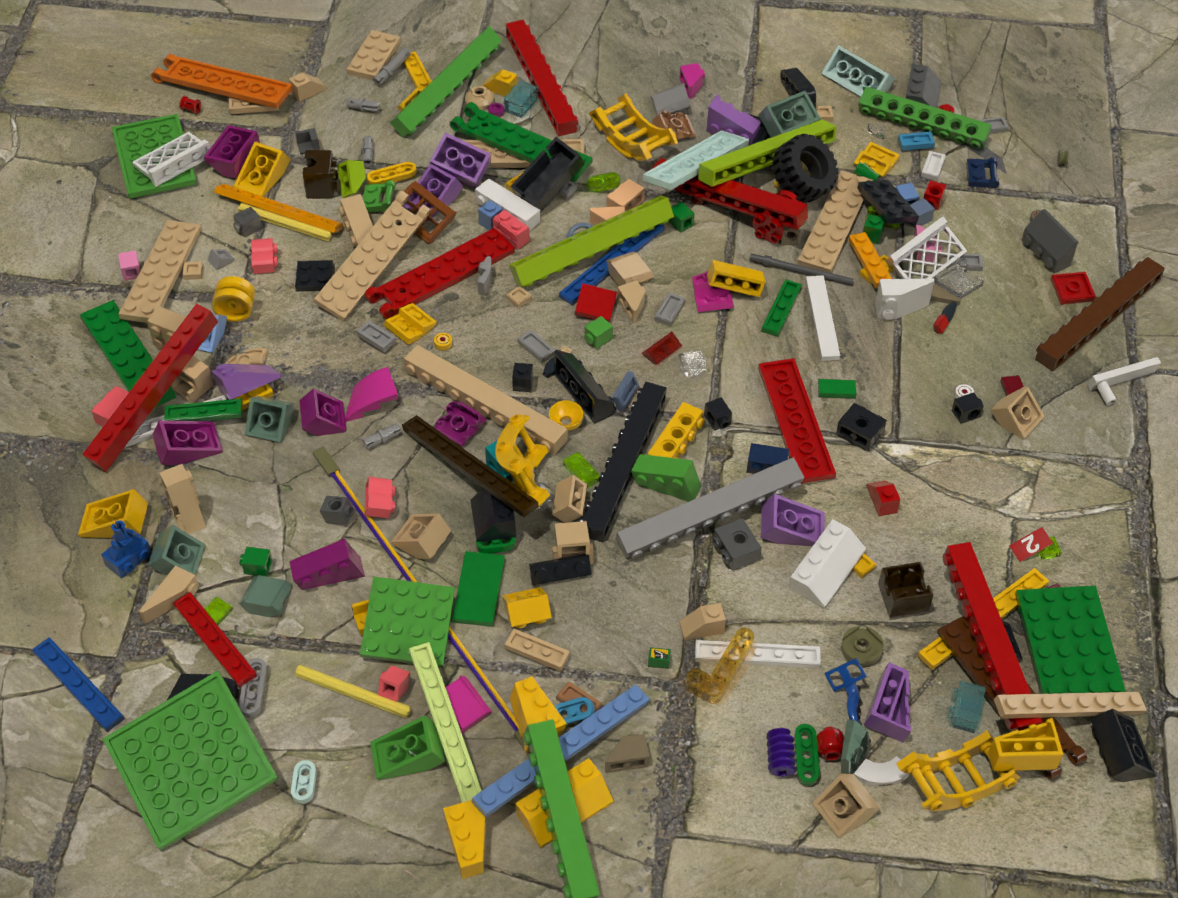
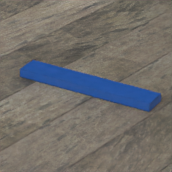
(78, 684)

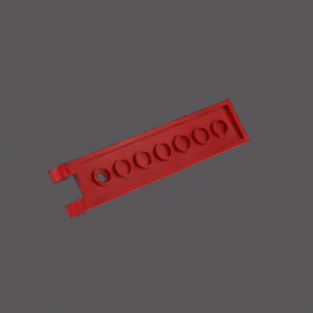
(439, 272)

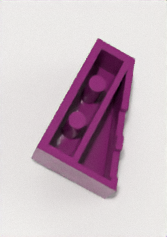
(327, 566)

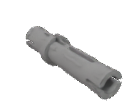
(386, 71)

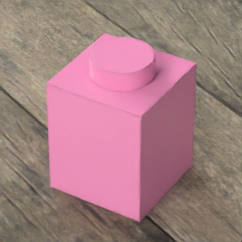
(129, 265)

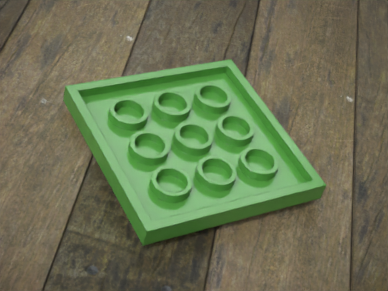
(406, 616)

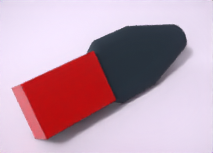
(943, 320)

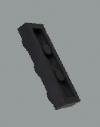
(560, 569)

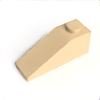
(174, 586)

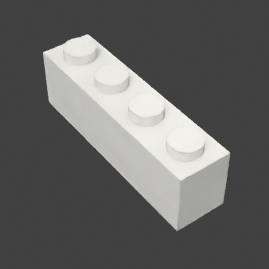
(508, 201)

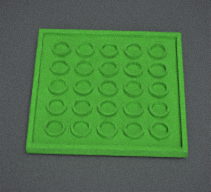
(189, 760)

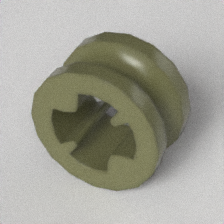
(1062, 158)

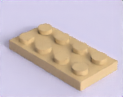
(373, 54)

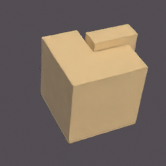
(193, 380)
(572, 540)

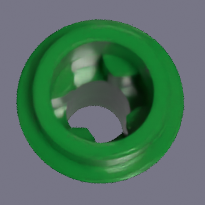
(864, 170)

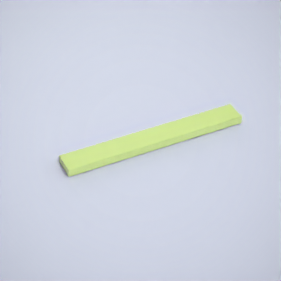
(445, 722)

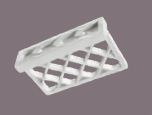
(172, 165)
(917, 242)

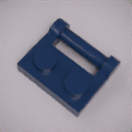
(976, 173)

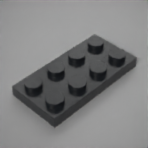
(887, 202)

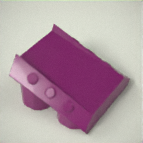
(459, 422)

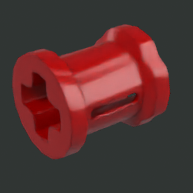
(189, 104)

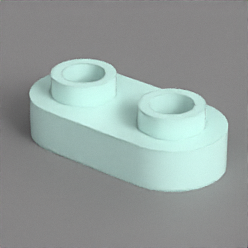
(303, 783)

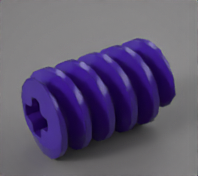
(780, 752)

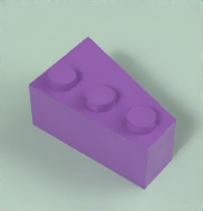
(728, 119)
(890, 704)

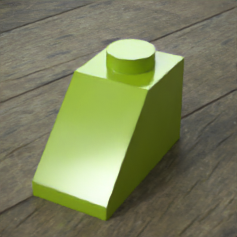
(351, 176)

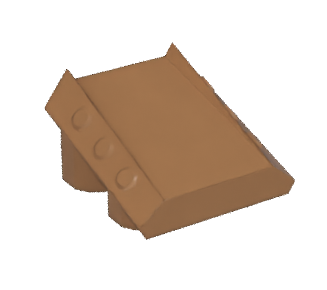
(677, 122)

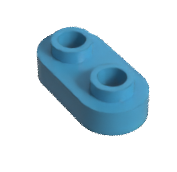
(574, 709)

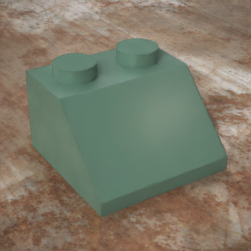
(268, 418)
(176, 549)

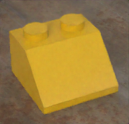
(527, 607)

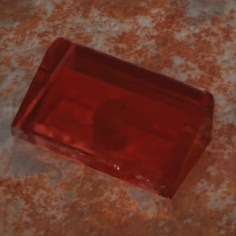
(662, 348)

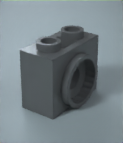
(728, 540)

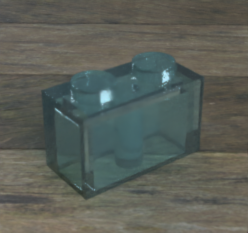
(520, 99)
(966, 707)

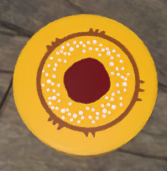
(443, 341)

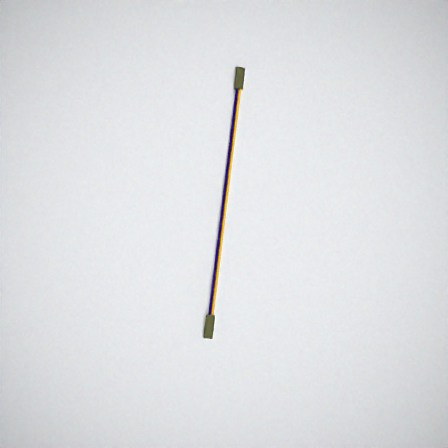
(331, 469)

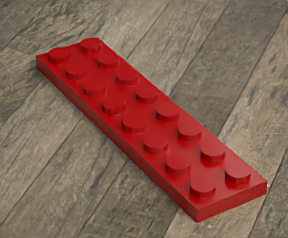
(796, 419)

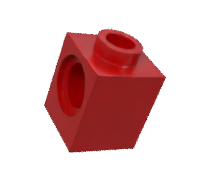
(934, 194)

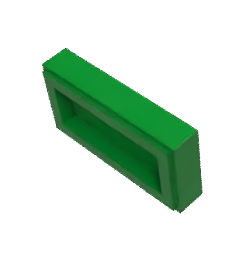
(837, 388)

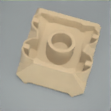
(629, 269)

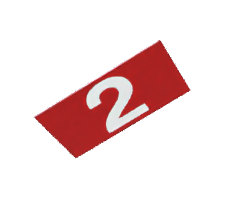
(1031, 544)

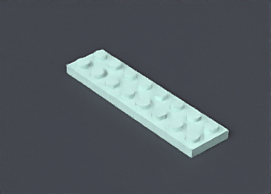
(686, 164)

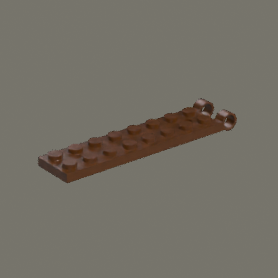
(963, 646)

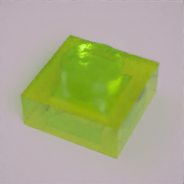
(1051, 551)

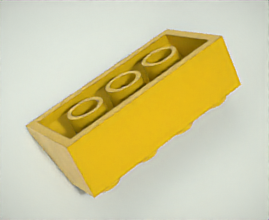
(590, 797)

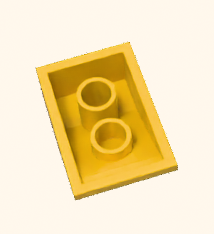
(262, 169)
(101, 514)

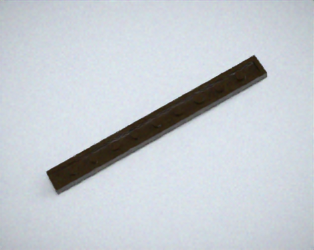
(470, 466)

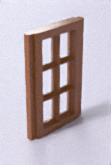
(437, 204)

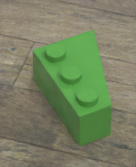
(667, 475)

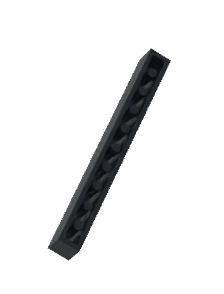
(618, 472)

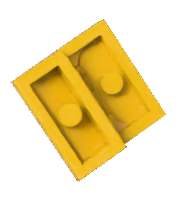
(878, 158)
(410, 323)

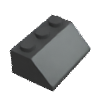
(923, 85)
(1050, 241)

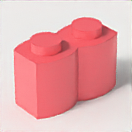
(263, 255)
(379, 497)

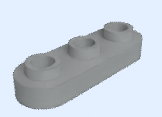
(254, 698)

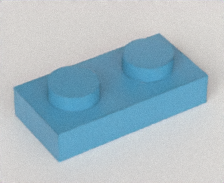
(916, 141)

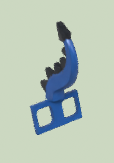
(851, 688)

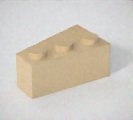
(355, 218)

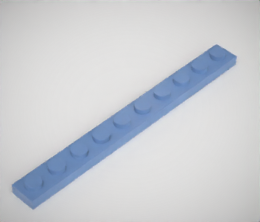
(571, 743)

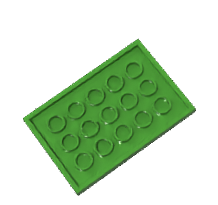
(141, 138)

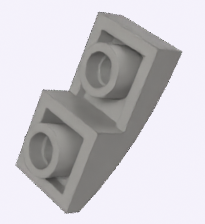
(485, 277)

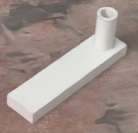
(1104, 380)

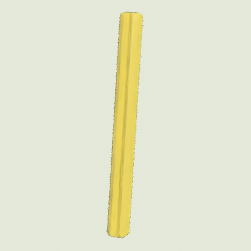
(289, 223)
(352, 691)

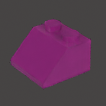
(322, 414)

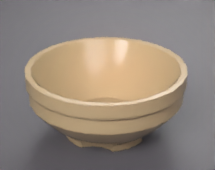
(481, 100)

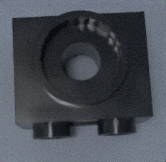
(861, 426)

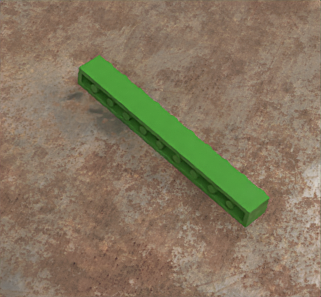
(445, 82)

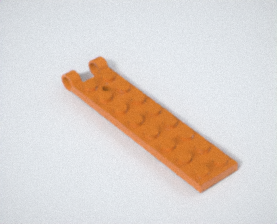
(223, 81)

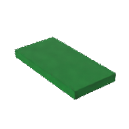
(478, 589)

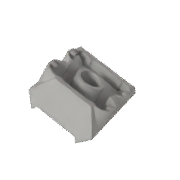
(671, 100)

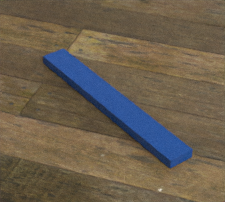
(599, 270)

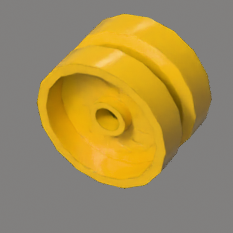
(233, 298)

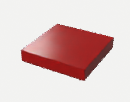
(1073, 288)
(595, 302)

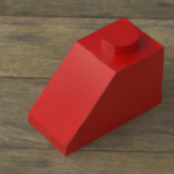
(884, 497)

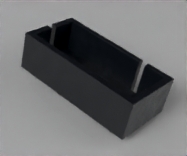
(548, 176)

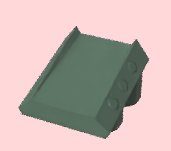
(265, 596)
(854, 746)

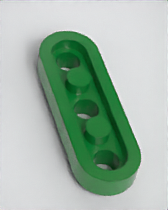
(806, 747)

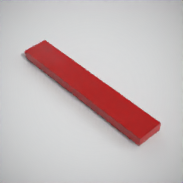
(215, 639)

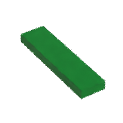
(781, 308)
(204, 411)

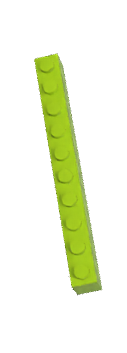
(758, 155)
(590, 241)

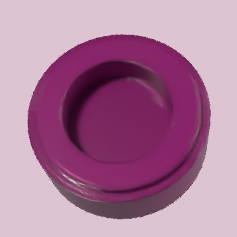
(496, 109)

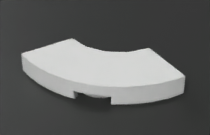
(880, 773)

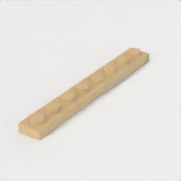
(1068, 704)

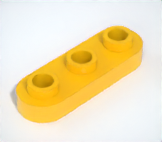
(395, 173)

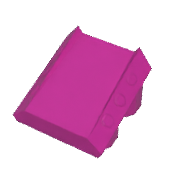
(466, 703)

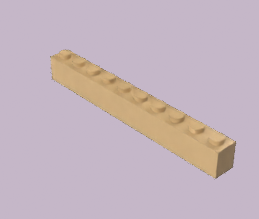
(482, 397)

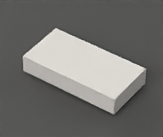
(933, 165)

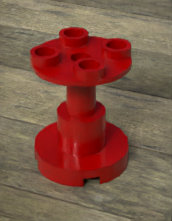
(767, 226)

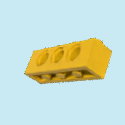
(678, 432)

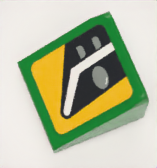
(659, 657)

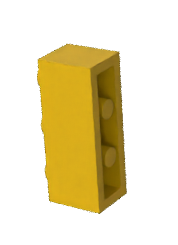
(736, 278)

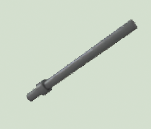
(768, 260)

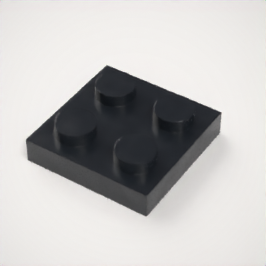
(313, 275)

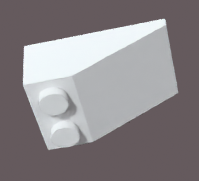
(902, 297)

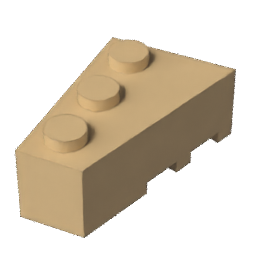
(182, 498)

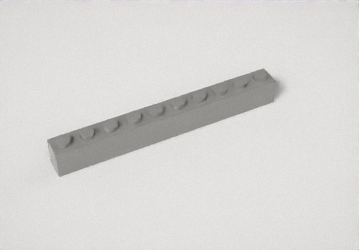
(709, 508)

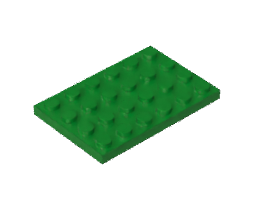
(1069, 640)

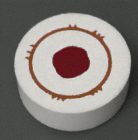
(963, 390)

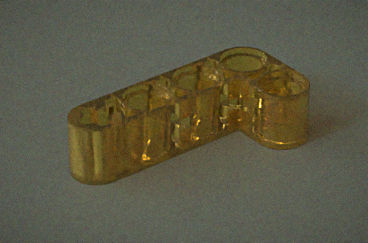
(726, 664)

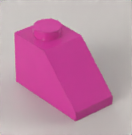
(692, 77)

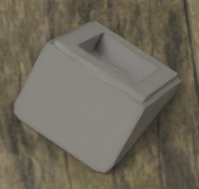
(219, 258)

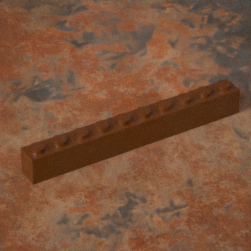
(1099, 313)

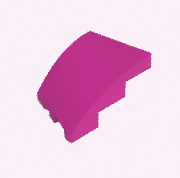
(710, 297)
(370, 392)

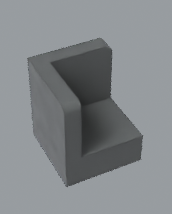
(307, 140)

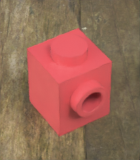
(393, 683)

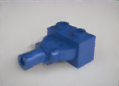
(126, 551)

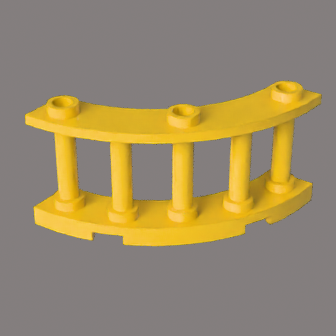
(625, 145)
(520, 465)
(922, 765)

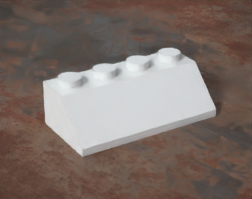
(827, 564)

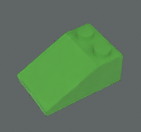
(407, 749)

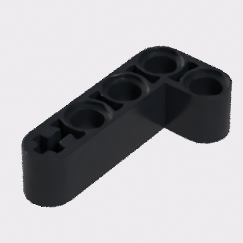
(796, 82)

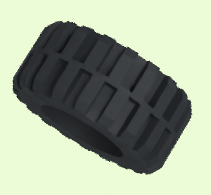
(816, 158)

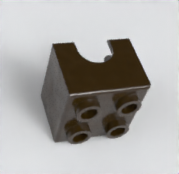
(320, 174)
(905, 589)

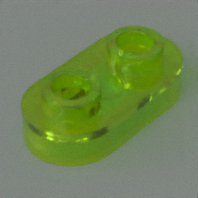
(603, 182)

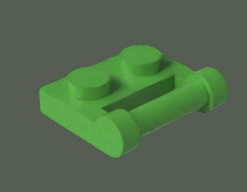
(373, 196)

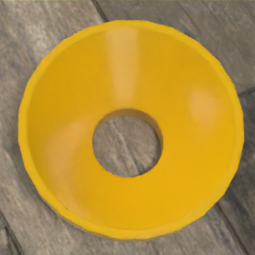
(567, 410)

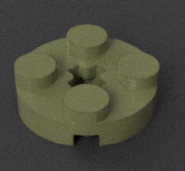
(867, 636)

